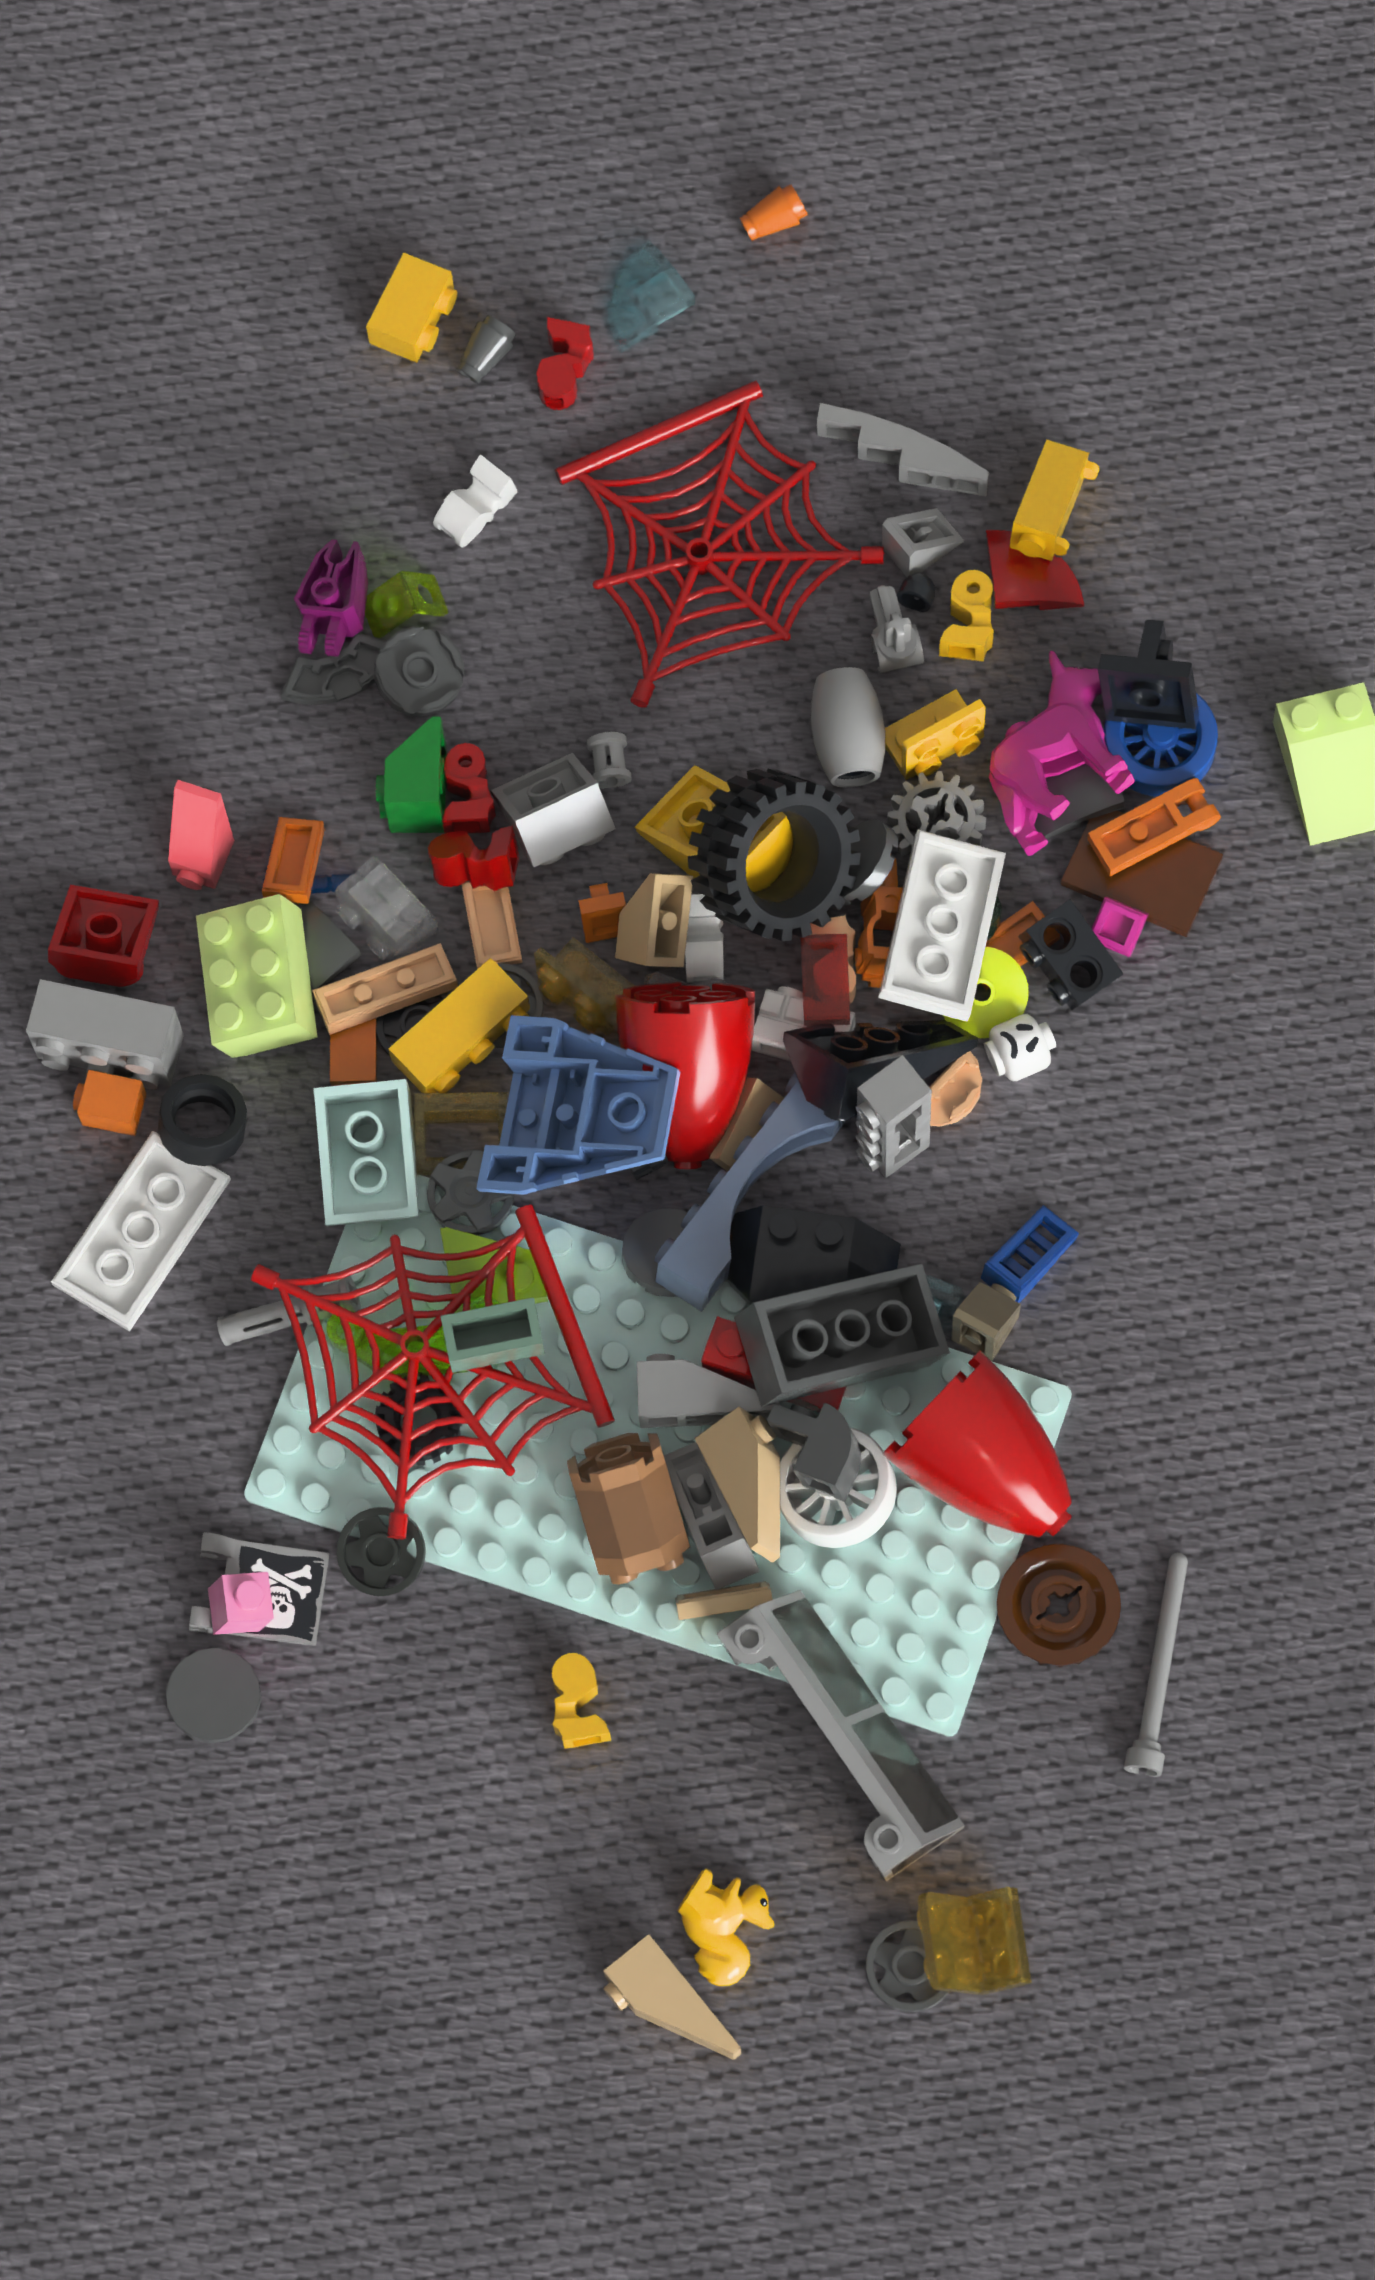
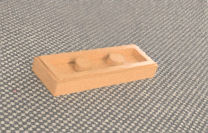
(385, 989)

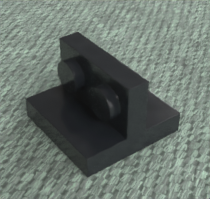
(1149, 686)

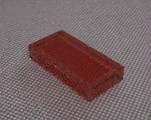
(825, 979)

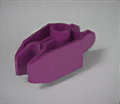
(332, 598)

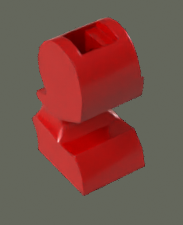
(558, 373)
(466, 777)
(459, 860)

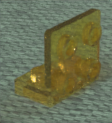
(582, 983)

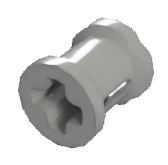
(611, 745)

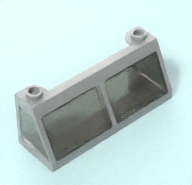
(910, 1805)

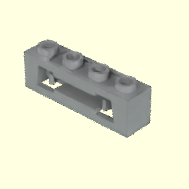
(893, 1117)

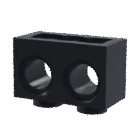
(1079, 948)

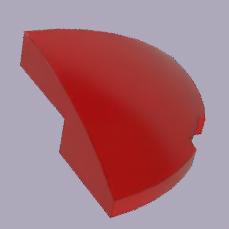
(1029, 580)

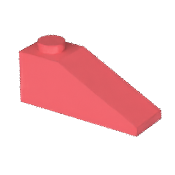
(198, 836)

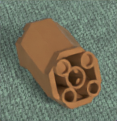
(629, 1507)

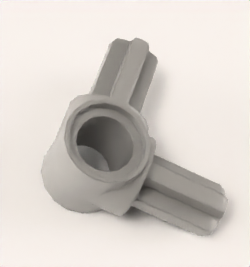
(894, 637)

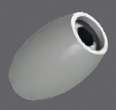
(847, 727)

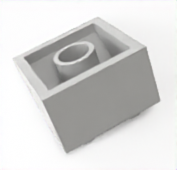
(554, 810)

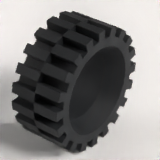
(816, 865)

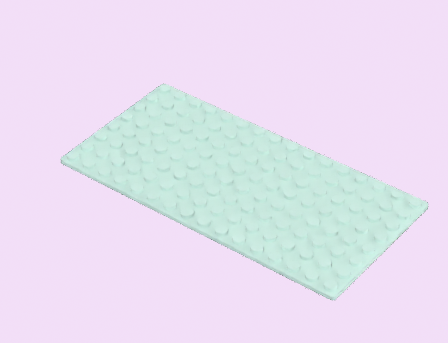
(901, 1605)

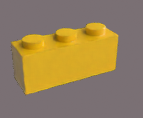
(459, 1029)

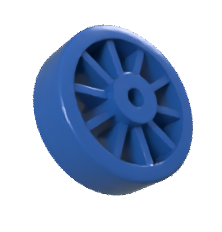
(1163, 744)

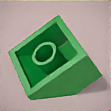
(415, 782)

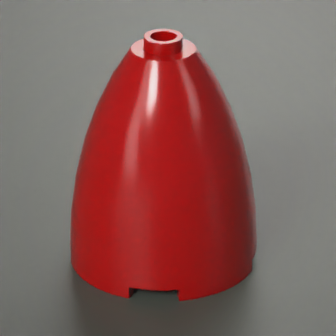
(707, 1041)
(986, 1454)

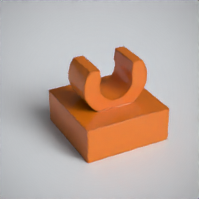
(601, 913)

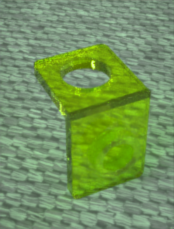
(400, 599)

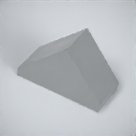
(918, 539)

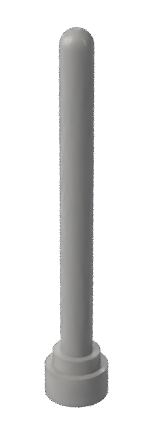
(1146, 1750)

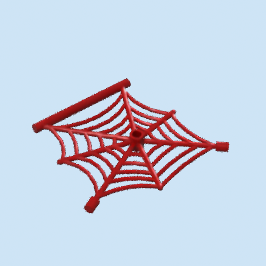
(740, 399)
(532, 1231)

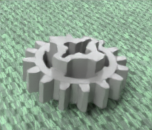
(921, 809)

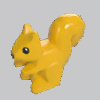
(711, 1920)

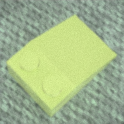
(1330, 760)

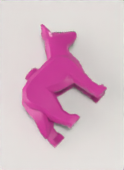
(1048, 746)

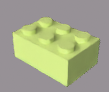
(256, 976)

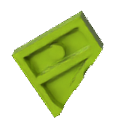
(526, 1277)

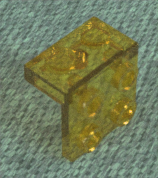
(974, 1941)

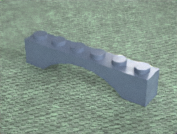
(701, 1254)

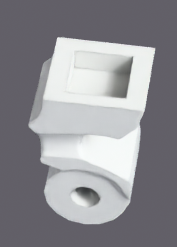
(469, 509)
(704, 943)

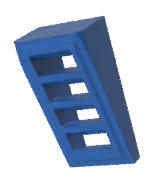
(1007, 1272)

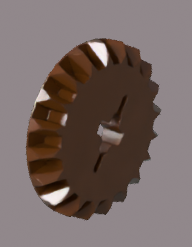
(1058, 1571)

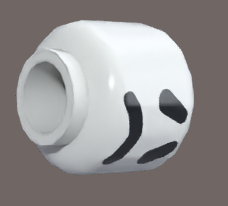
(1019, 1047)

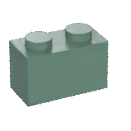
(492, 1335)

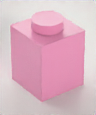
(240, 1603)

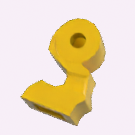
(971, 605)
(577, 1685)

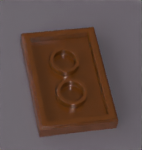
(1164, 885)

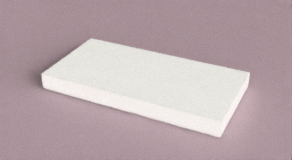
(942, 925)
(139, 1233)

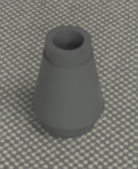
(485, 348)

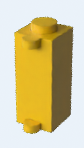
(1050, 500)

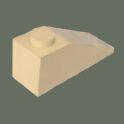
(748, 1475)
(660, 1994)

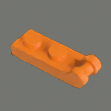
(1152, 827)

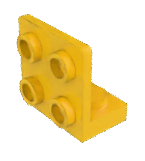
(935, 733)

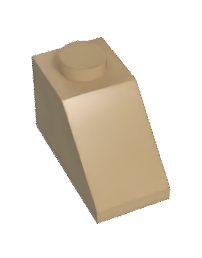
(656, 922)

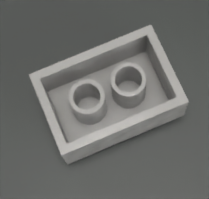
(104, 1033)

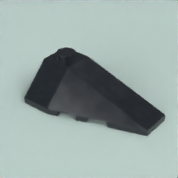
(837, 1063)

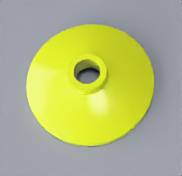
(1007, 995)

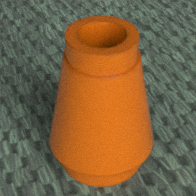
(774, 213)

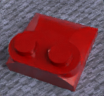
(102, 936)

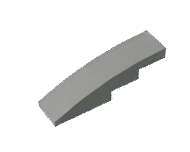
(919, 457)

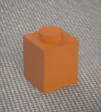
(110, 1102)

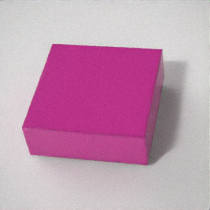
(1119, 926)

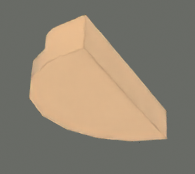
(955, 1091)

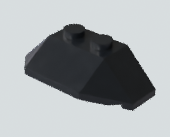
(799, 1250)

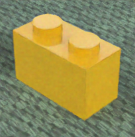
(411, 308)

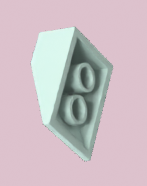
(367, 1152)

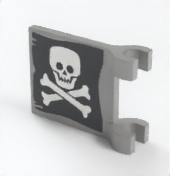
(294, 1580)

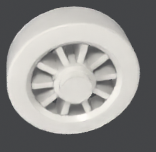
(854, 1530)

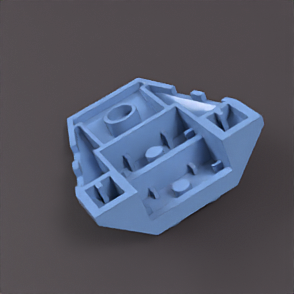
(575, 1109)

